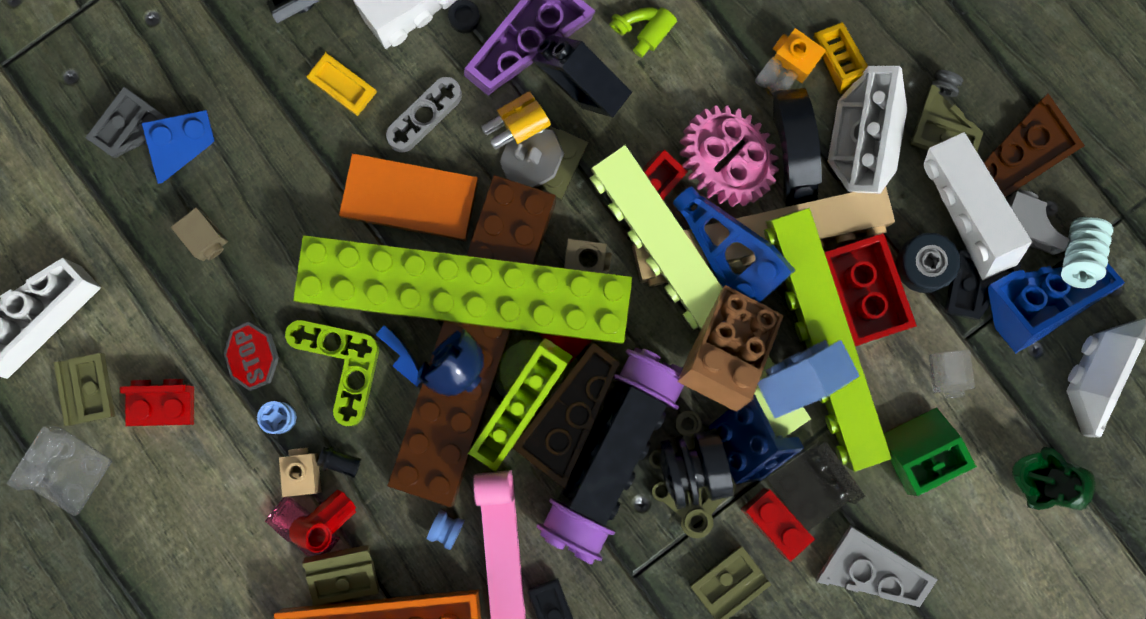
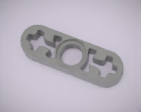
(423, 101)

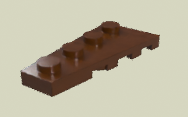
(1032, 147)

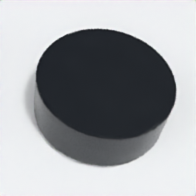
(464, 16)

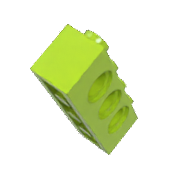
(520, 404)

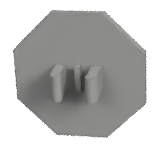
(532, 160)

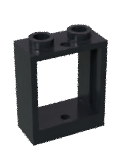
(581, 75)

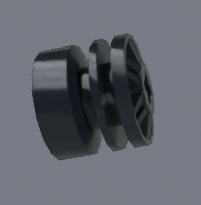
(696, 468)

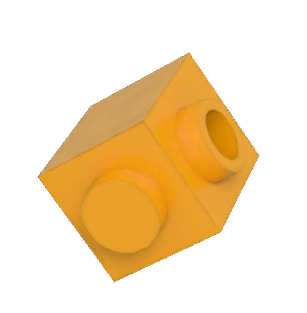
(798, 53)

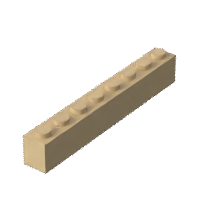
(834, 218)

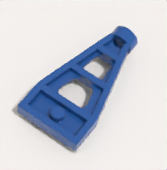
(761, 276)

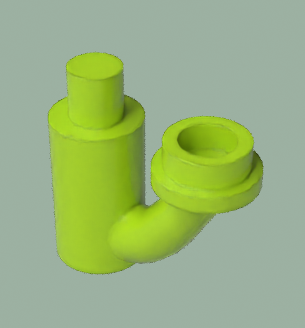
(653, 33)

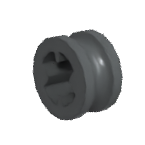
(947, 82)

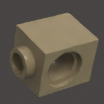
(200, 235)
(576, 248)

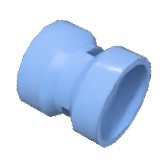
(270, 417)

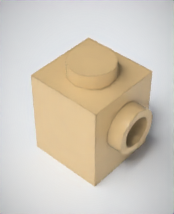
(299, 473)

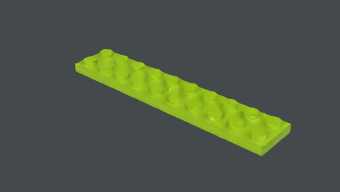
(463, 289)

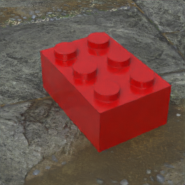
(870, 289)

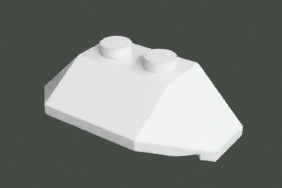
(869, 130)
(1103, 373)

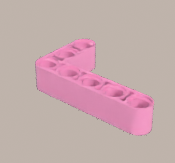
(497, 500)

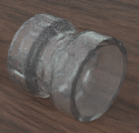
(775, 76)

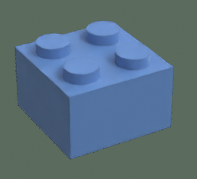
(807, 377)

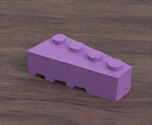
(518, 38)

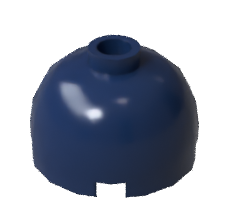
(455, 365)

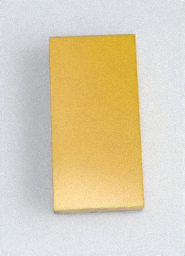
(341, 84)

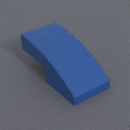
(406, 362)

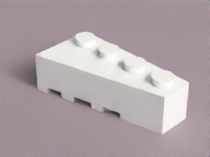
(39, 309)

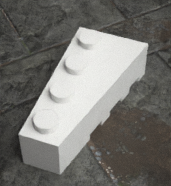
(395, 18)
(976, 206)

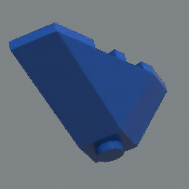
(1040, 301)

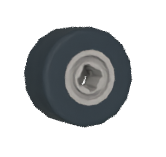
(916, 268)

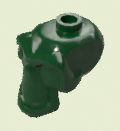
(1052, 481)

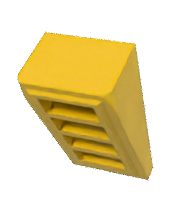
(842, 76)

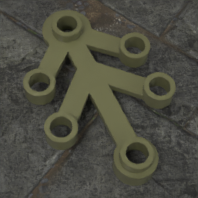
(703, 510)

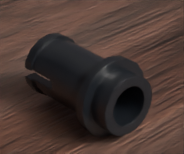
(338, 462)

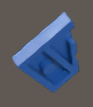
(177, 141)

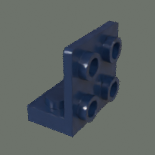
(751, 443)

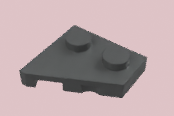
(121, 124)

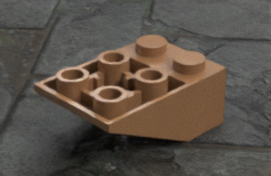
(731, 349)

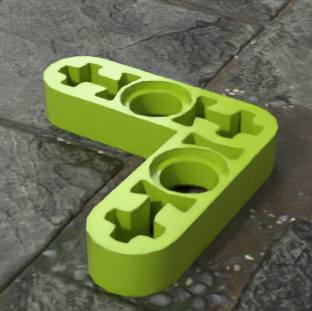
(352, 363)

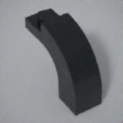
(800, 145)

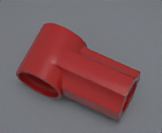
(323, 521)

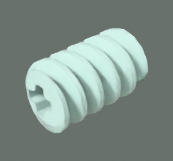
(1086, 252)

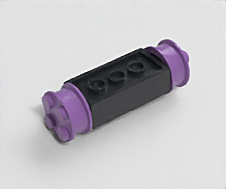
(612, 454)

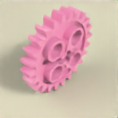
(711, 139)

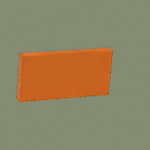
(409, 197)

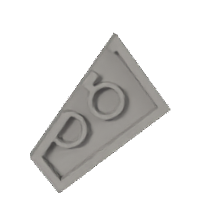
(873, 568)

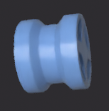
(445, 529)

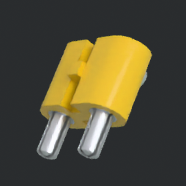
(521, 118)

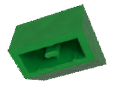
(927, 452)

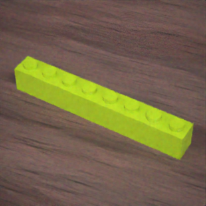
(822, 318)

